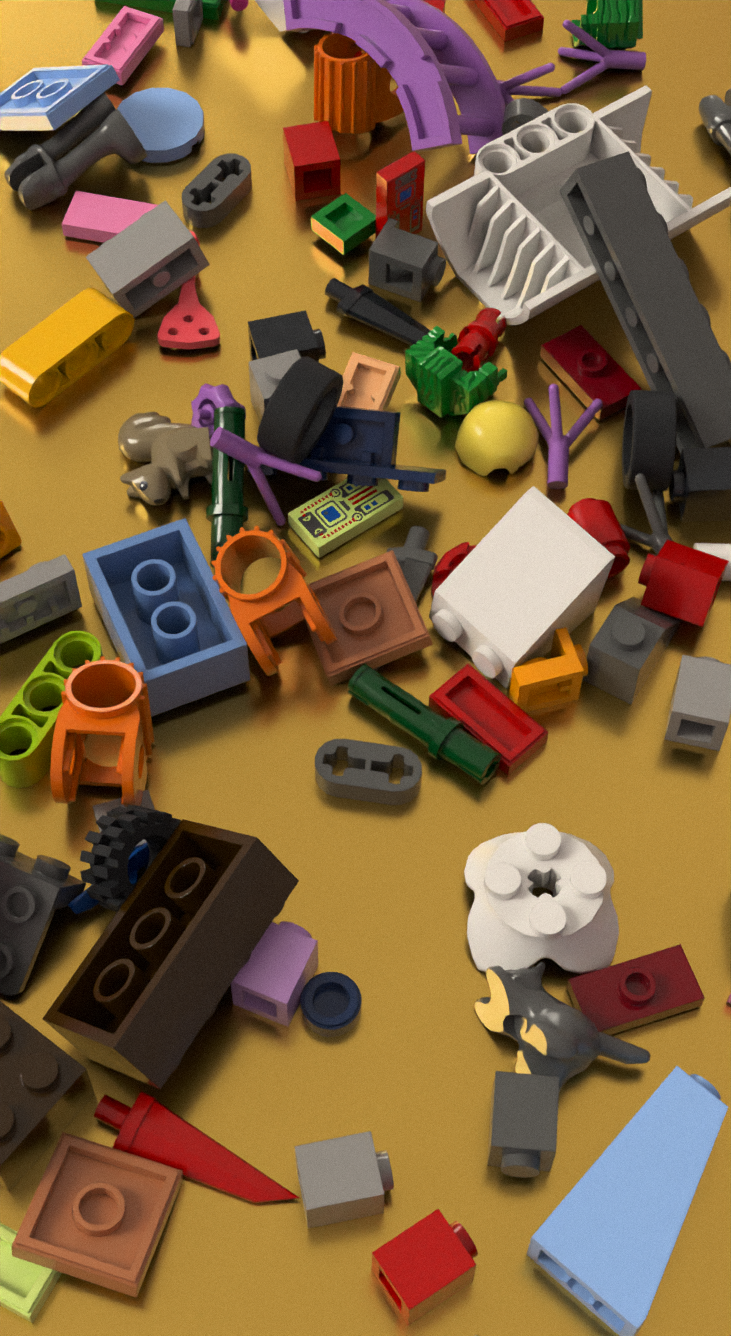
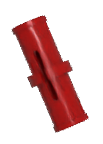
(479, 339)

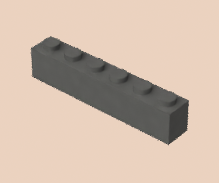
(653, 296)

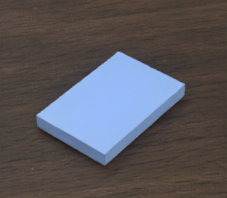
(52, 96)

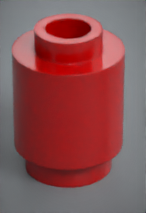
(602, 524)

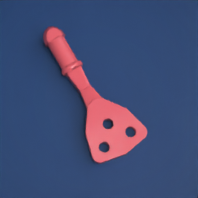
(188, 321)

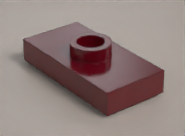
(588, 370)
(637, 991)

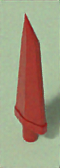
(168, 1139)

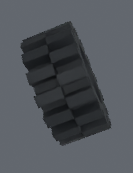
(114, 846)

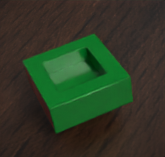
(344, 223)

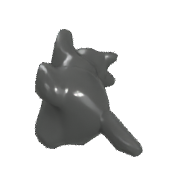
(549, 1033)

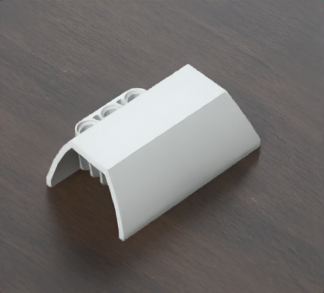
(509, 224)

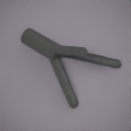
(656, 515)

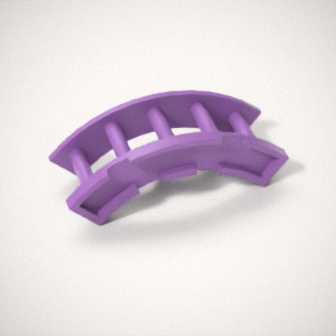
(427, 60)

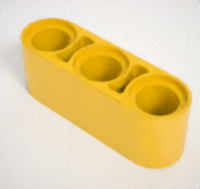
(64, 347)

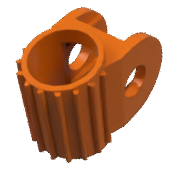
(351, 90)
(254, 611)
(102, 700)

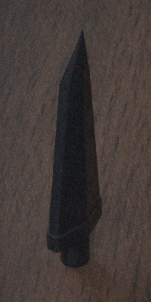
(375, 311)

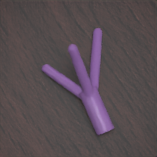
(607, 58)
(514, 85)
(558, 443)
(255, 456)

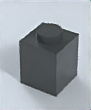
(523, 1123)

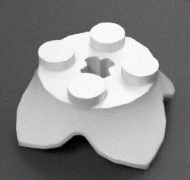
(517, 928)

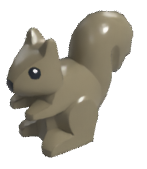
(175, 454)

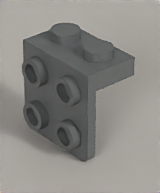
(28, 900)

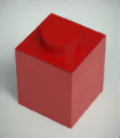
(312, 160)
(682, 582)
(425, 1265)

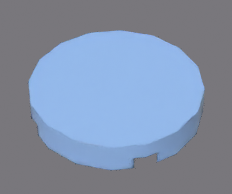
(164, 122)

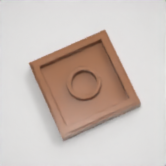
(370, 615)
(98, 1214)

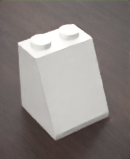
(520, 586)

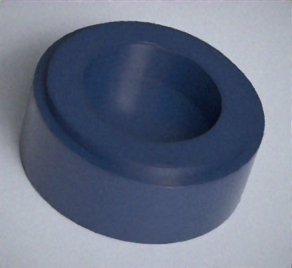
(331, 1004)

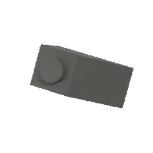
(628, 648)

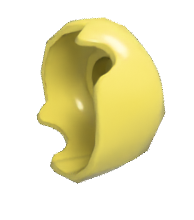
(496, 437)

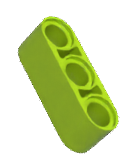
(23, 721)

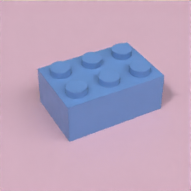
(167, 615)

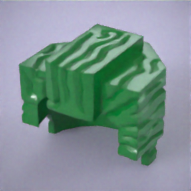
(612, 23)
(442, 381)

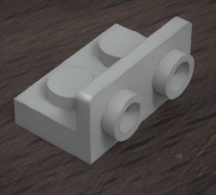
(37, 597)

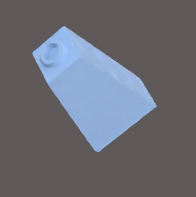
(627, 1210)

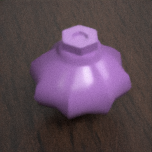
(207, 401)

